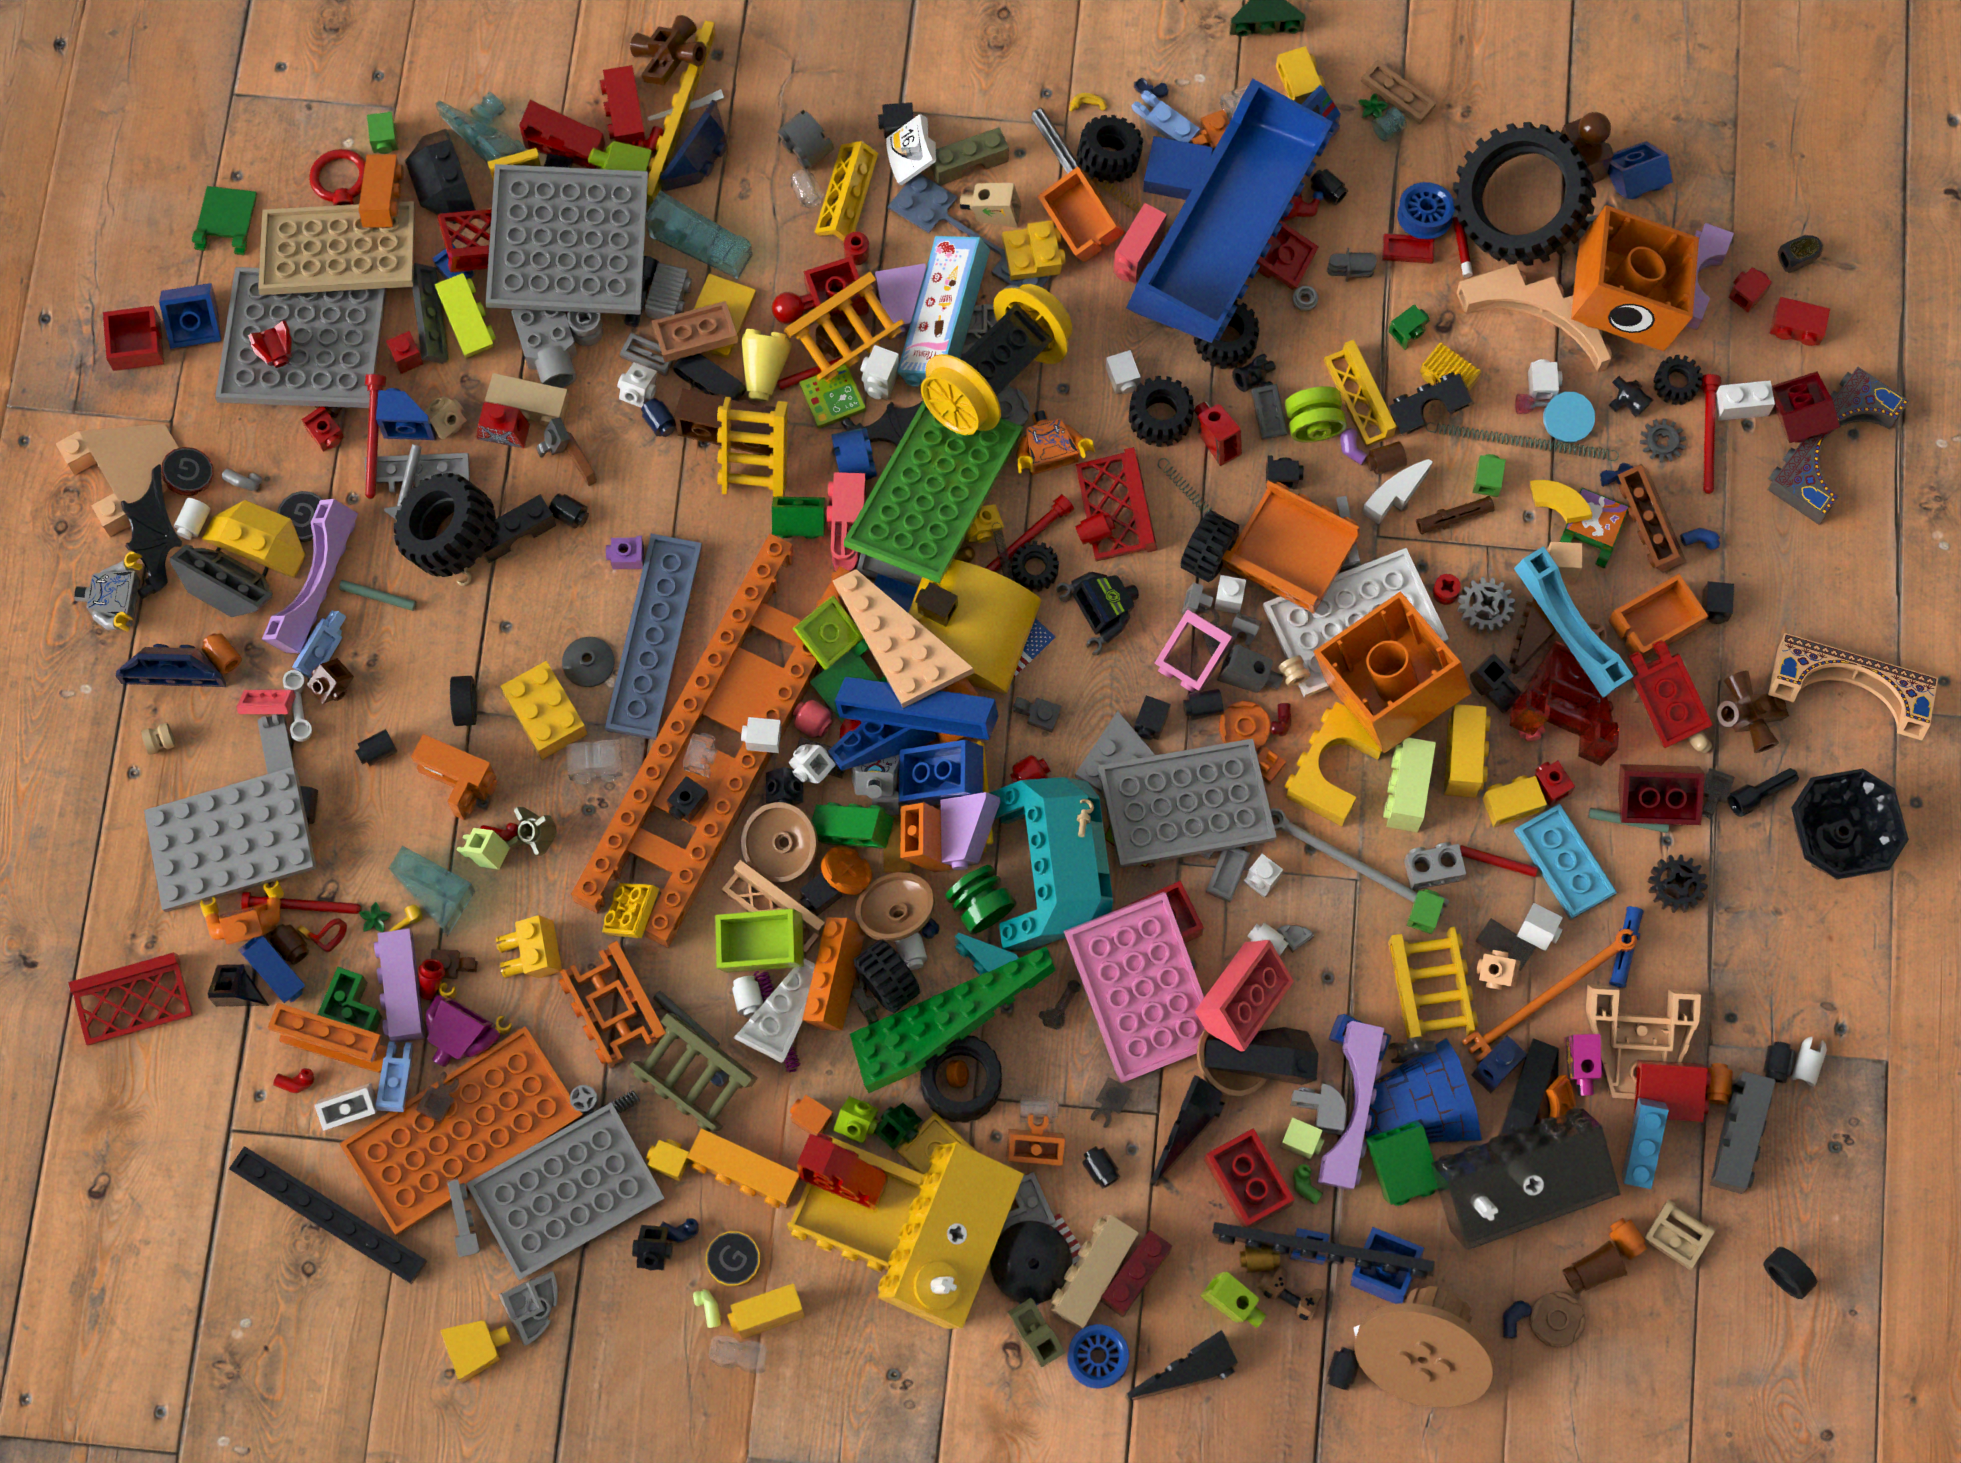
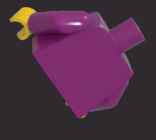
(458, 1029)

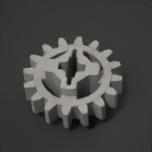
(1488, 595)

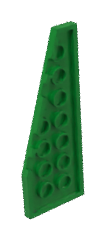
(908, 1038)

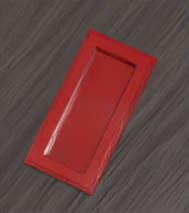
(1407, 249)

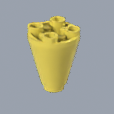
(763, 362)

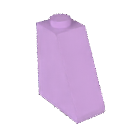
(899, 292)
(966, 827)

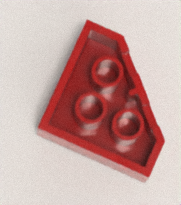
(840, 1172)

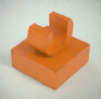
(1270, 764)

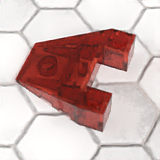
(1568, 699)

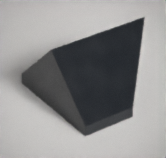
(234, 988)

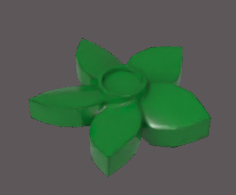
(1373, 106)
(374, 918)

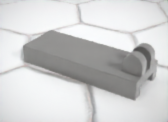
(1353, 558)
(275, 743)

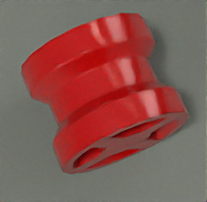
(1443, 594)

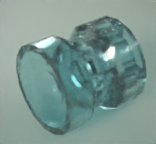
(488, 108)
(1389, 124)

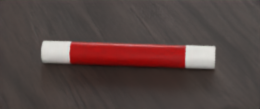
(1462, 247)

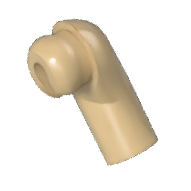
(1700, 742)

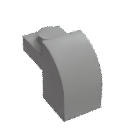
(1329, 1107)

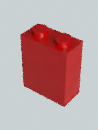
(1677, 1085)

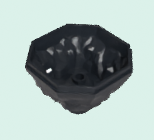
(1862, 810)

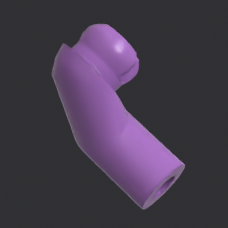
(1349, 446)

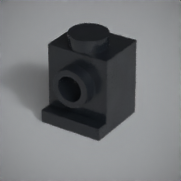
(1284, 471)

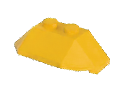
(257, 536)

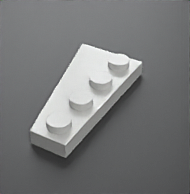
(780, 1016)

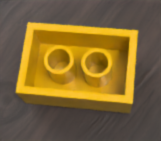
(544, 710)
(1466, 751)

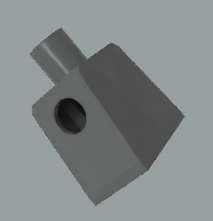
(1248, 670)

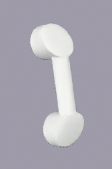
(300, 728)

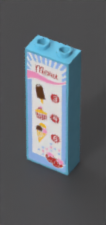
(944, 304)

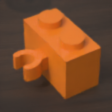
(1035, 1145)

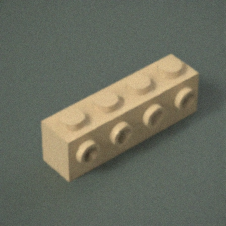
(1093, 1271)

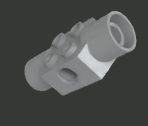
(547, 345)

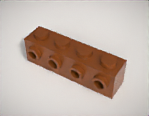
(1651, 518)

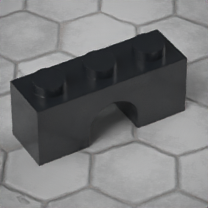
(1409, 410)
(529, 518)

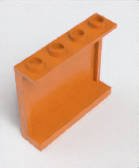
(1292, 546)

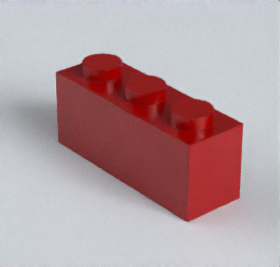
(622, 105)

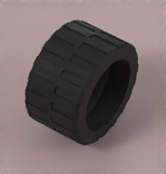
(972, 1109)

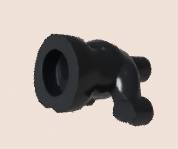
(1253, 373)
(1630, 395)

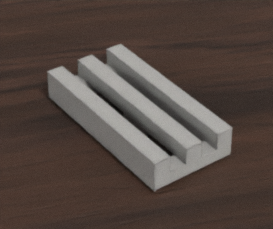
(663, 370)

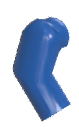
(1701, 534)

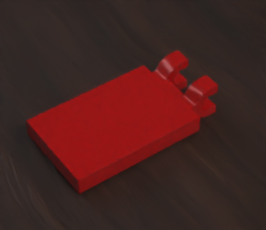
(1669, 695)

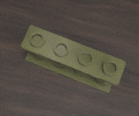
(717, 1061)

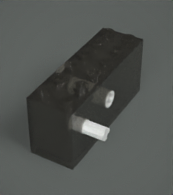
(1525, 1178)

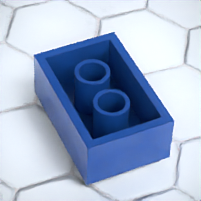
(940, 772)

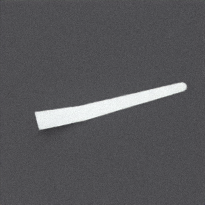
(695, 104)

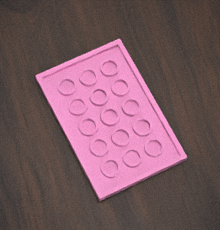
(1139, 985)

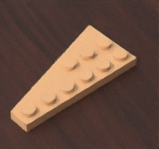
(904, 649)

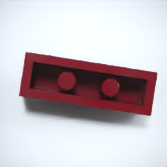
(1136, 1273)

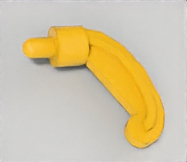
(1087, 98)

